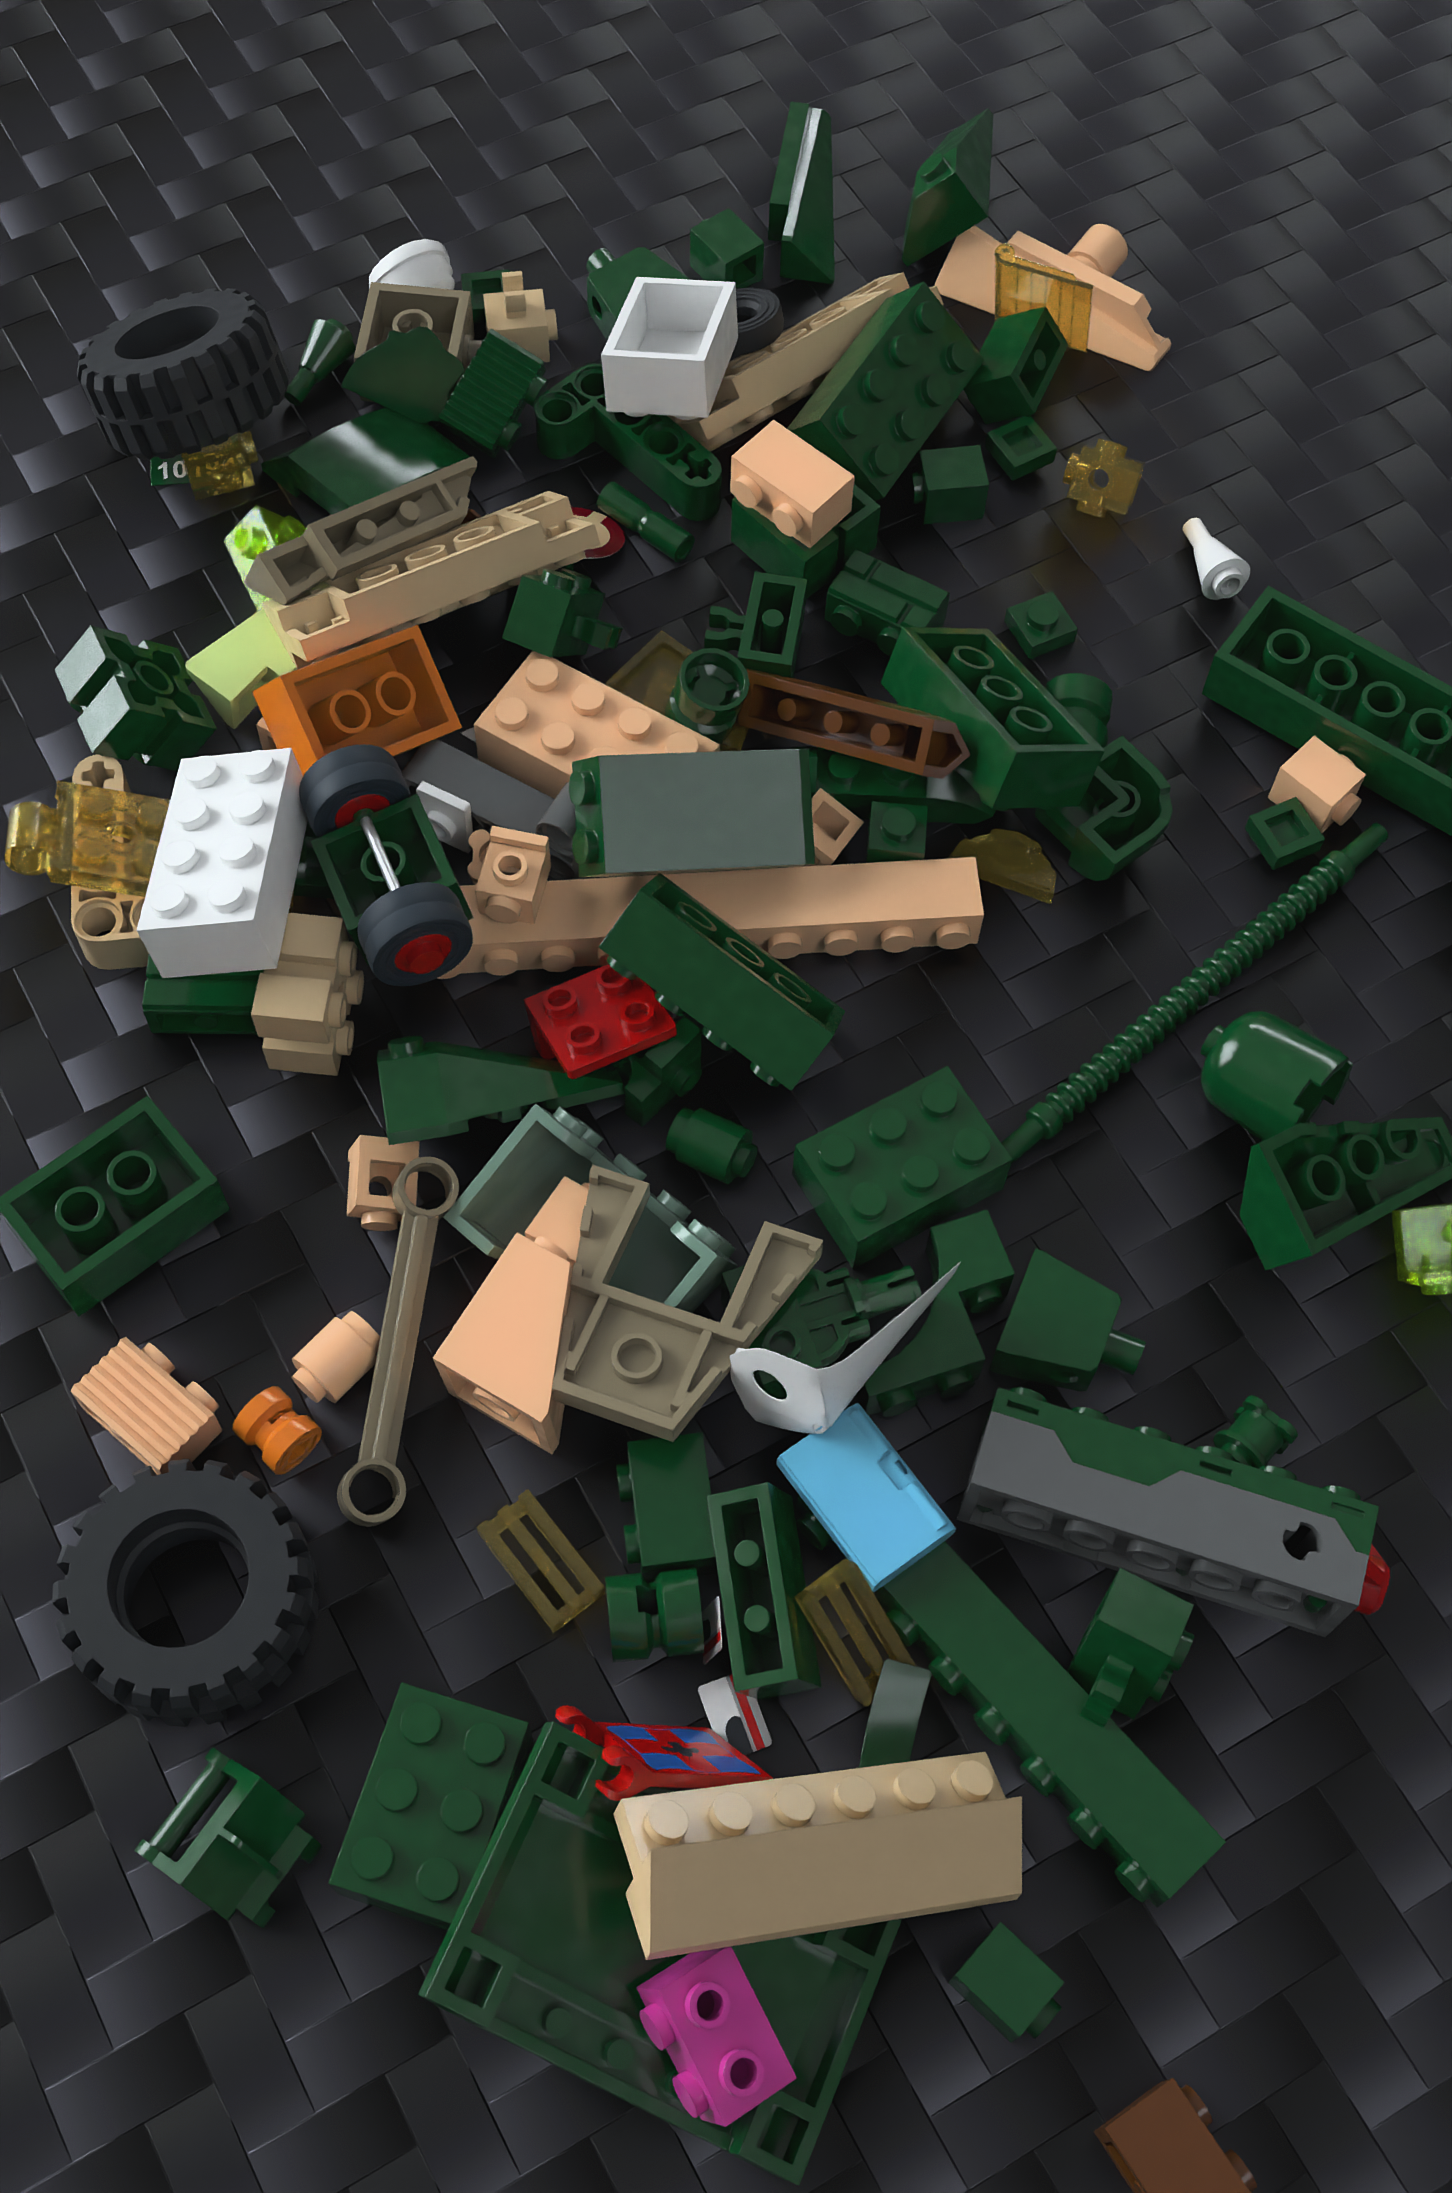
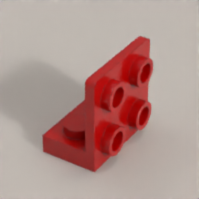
(596, 1020)

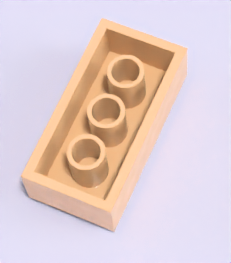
(561, 716)

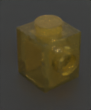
(221, 467)

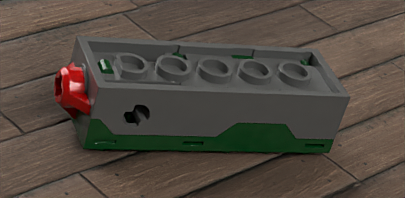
(1174, 1513)

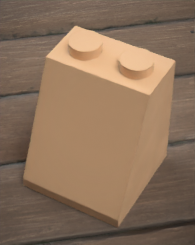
(509, 1341)

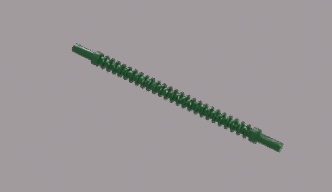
(1334, 871)

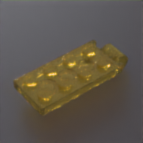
(78, 840)

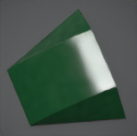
(363, 459)

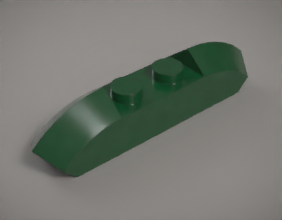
(859, 782)

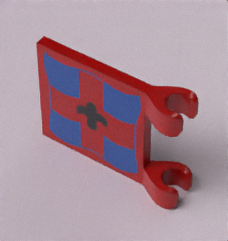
(662, 1755)

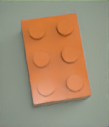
(367, 696)

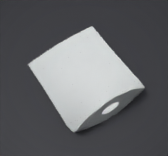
(822, 1394)

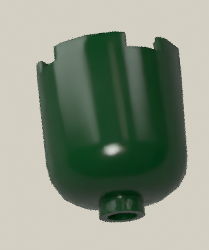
(1270, 1073)

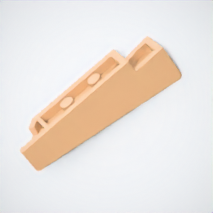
(1117, 314)

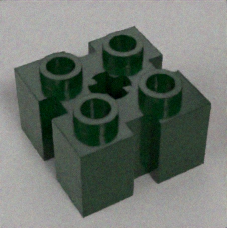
(134, 699)

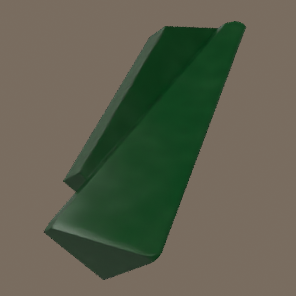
(804, 197)

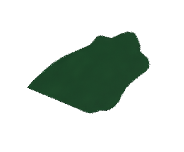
(407, 374)

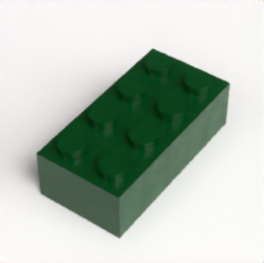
(889, 389)
(1017, 733)
(722, 982)

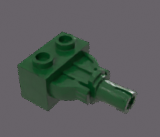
(825, 1316)

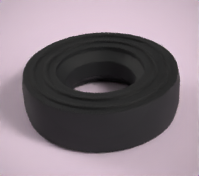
(763, 319)

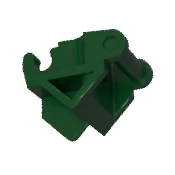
(240, 1849)

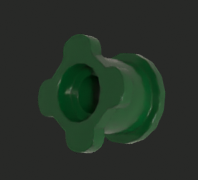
(1255, 1434)

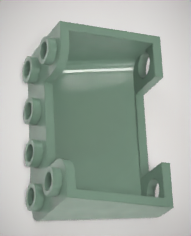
(665, 1254)

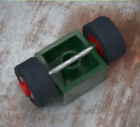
(385, 866)

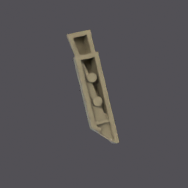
(364, 533)

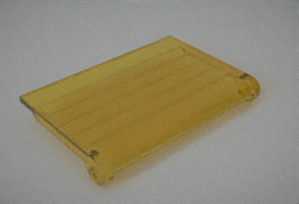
(1030, 285)

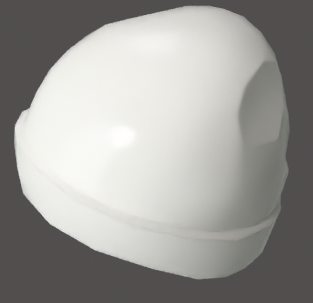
(416, 264)

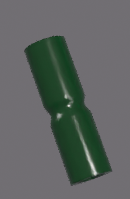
(640, 518)

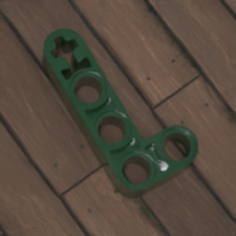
(648, 445)

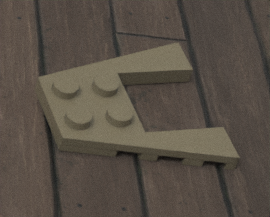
(645, 1358)

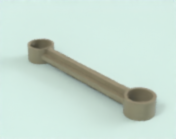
(398, 1340)

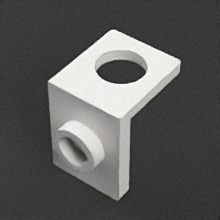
(448, 815)

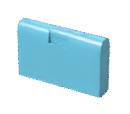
(865, 1496)

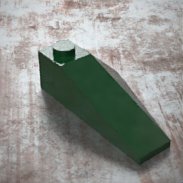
(950, 189)

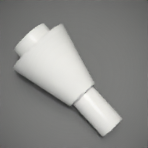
(1218, 567)

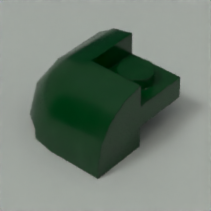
(1118, 816)

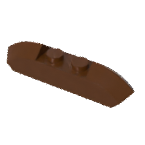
(852, 724)

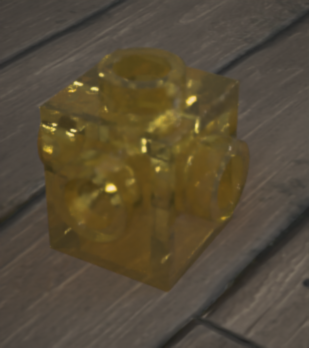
(1123, 476)

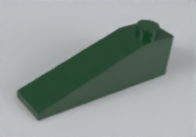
(442, 1086)
(1334, 1179)

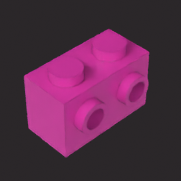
(714, 2036)

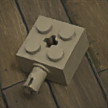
(406, 307)

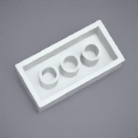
(225, 865)

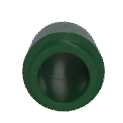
(711, 1144)

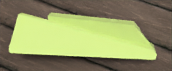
(238, 665)

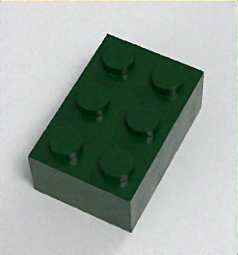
(900, 1166)
(113, 1205)
(429, 1805)

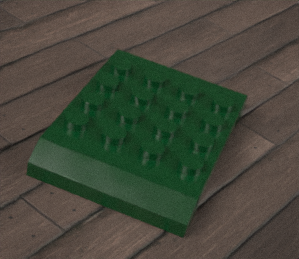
(556, 1961)

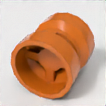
(277, 1430)

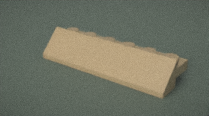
(791, 366)
(432, 578)
(818, 1852)

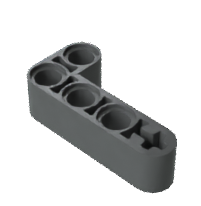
(499, 800)

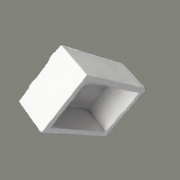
(670, 347)

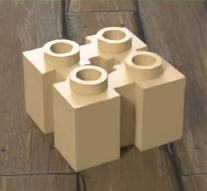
(308, 996)

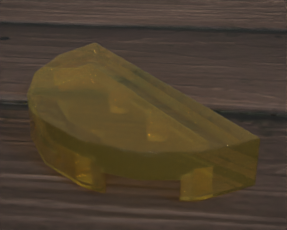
(1011, 862)

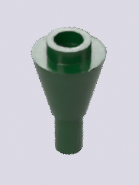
(325, 350)

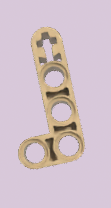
(104, 910)

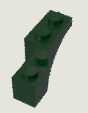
(946, 1349)

